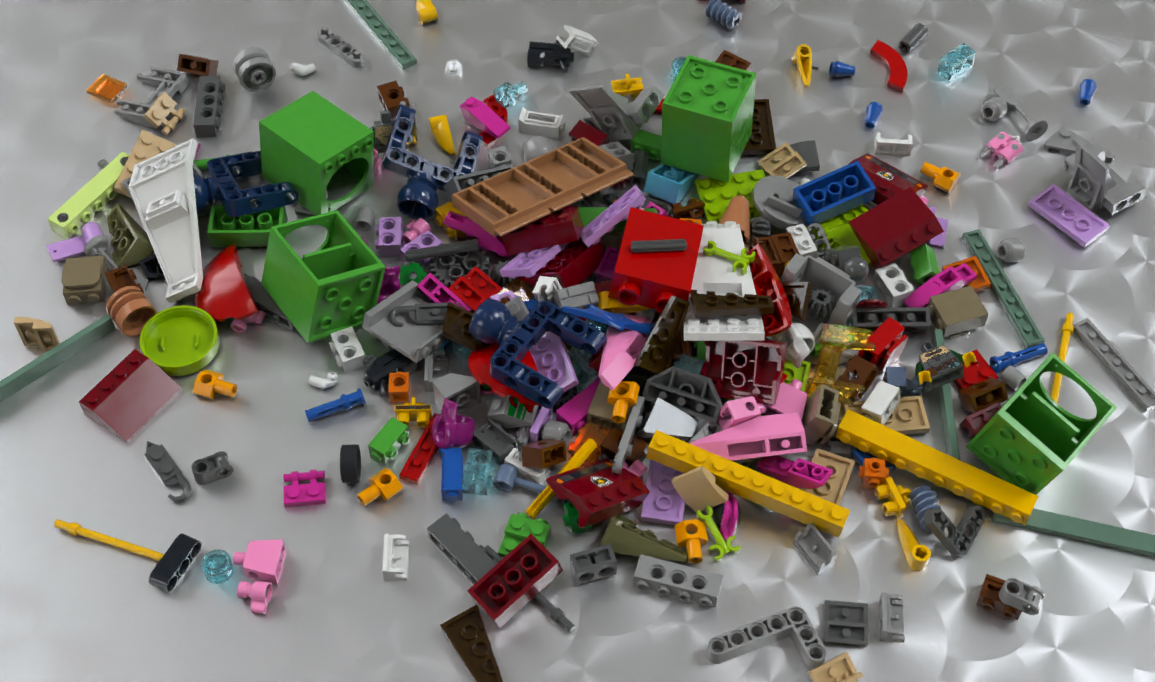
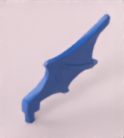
(615, 320)

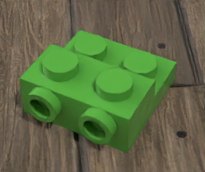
(519, 528)

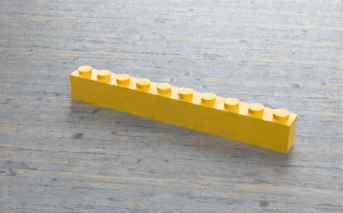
(937, 467)
(750, 484)

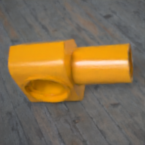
(944, 177)
(210, 383)
(622, 398)
(378, 489)
(692, 541)

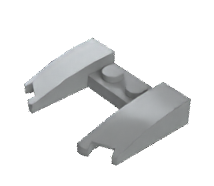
(165, 81)

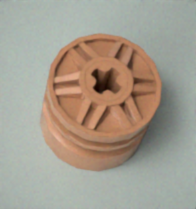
(130, 310)

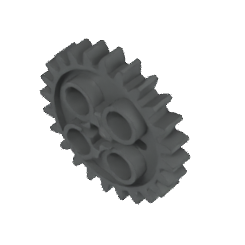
(447, 270)

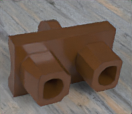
(693, 209)

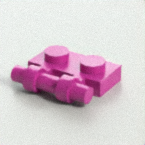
(304, 494)

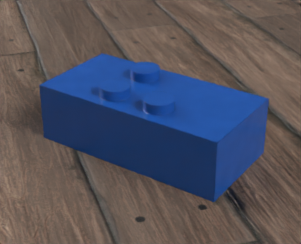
(834, 193)

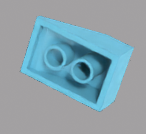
(669, 183)

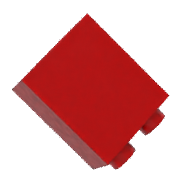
(655, 276)

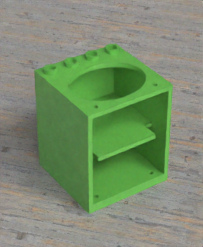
(707, 118)
(309, 144)
(325, 287)
(1035, 437)

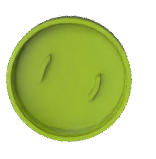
(180, 340)

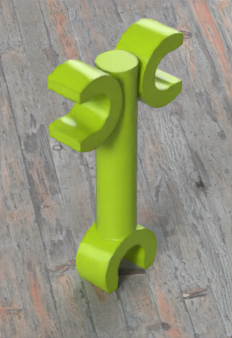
(739, 261)
(721, 547)

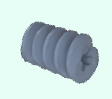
(723, 14)
(922, 500)

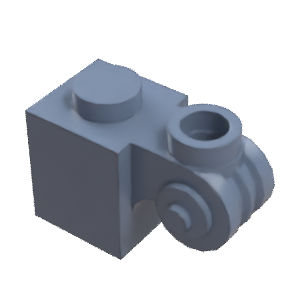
(898, 377)

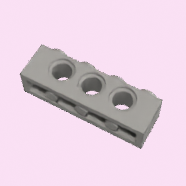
(670, 572)

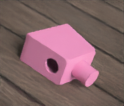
(789, 399)
(739, 411)
(262, 560)

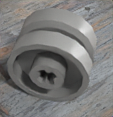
(254, 69)

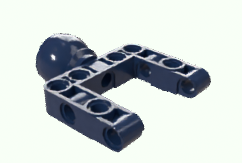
(222, 187)
(419, 195)
(494, 324)

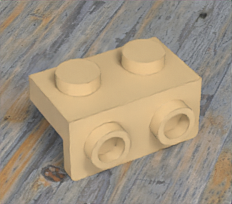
(836, 670)

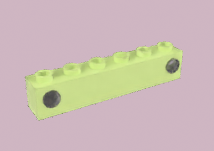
(88, 199)

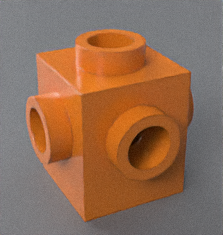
(873, 473)

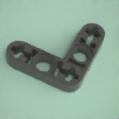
(957, 541)

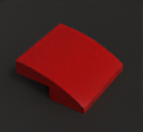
(474, 288)

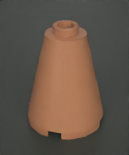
(738, 212)

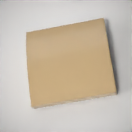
(782, 162)
(36, 333)
(699, 489)

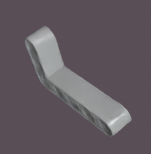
(770, 635)

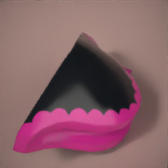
(727, 516)

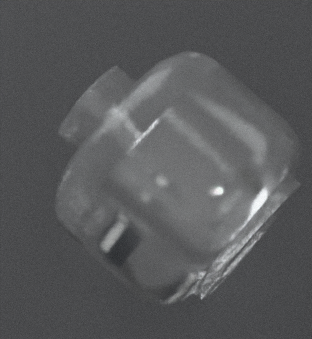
(454, 67)

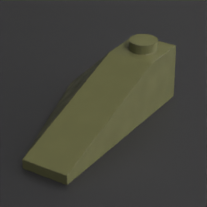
(129, 238)
(630, 540)

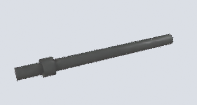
(555, 613)

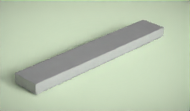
(1115, 364)

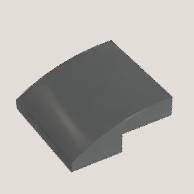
(809, 154)
(846, 622)

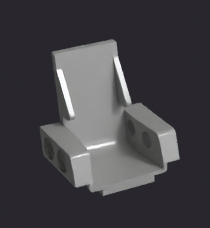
(614, 113)
(1096, 183)
(825, 276)

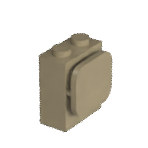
(84, 280)
(957, 312)
(601, 411)
(821, 414)

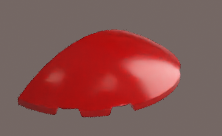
(768, 284)
(224, 288)
(480, 369)

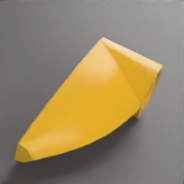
(426, 11)
(803, 60)
(441, 132)
(614, 306)
(915, 553)

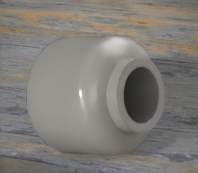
(994, 109)
(1011, 250)
(556, 431)

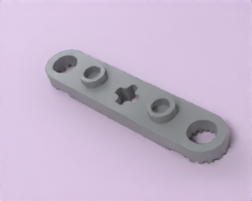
(625, 447)

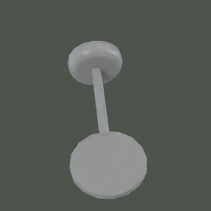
(1035, 127)
(97, 245)

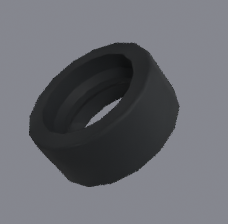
(350, 463)

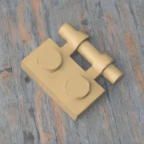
(160, 109)

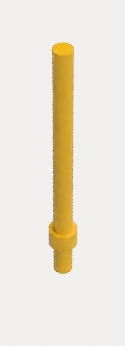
(1067, 331)
(77, 529)

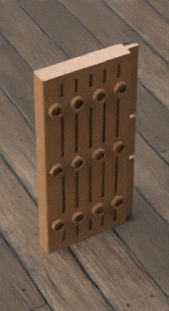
(540, 187)

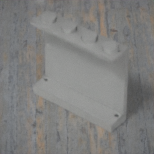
(411, 339)

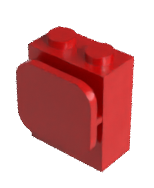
(888, 344)

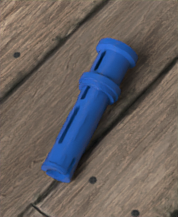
(1009, 358)
(345, 402)

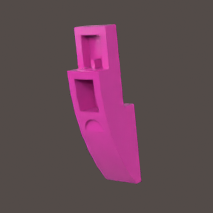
(471, 229)
(943, 282)
(797, 474)

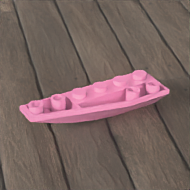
(621, 352)
(758, 438)

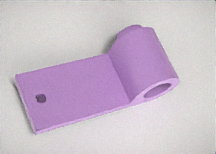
(74, 246)

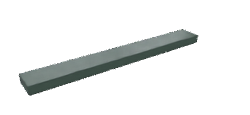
(382, 33)
(1003, 289)
(55, 356)
(946, 406)
(1086, 531)

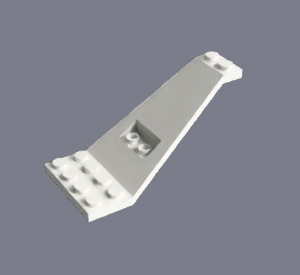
(167, 206)
(717, 275)

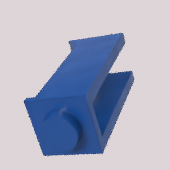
(451, 474)

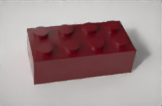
(551, 230)
(515, 580)

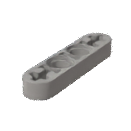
(327, 37)

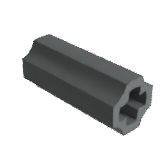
(913, 38)
(639, 168)

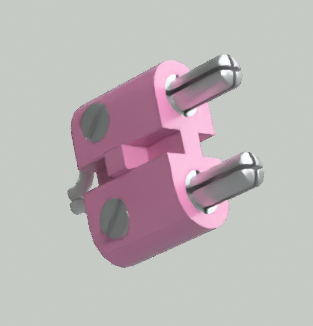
(1003, 148)

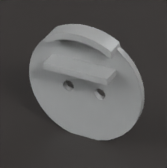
(777, 210)

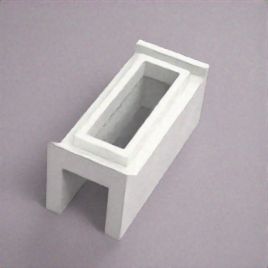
(578, 41)
(541, 124)

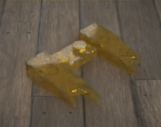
(833, 340)

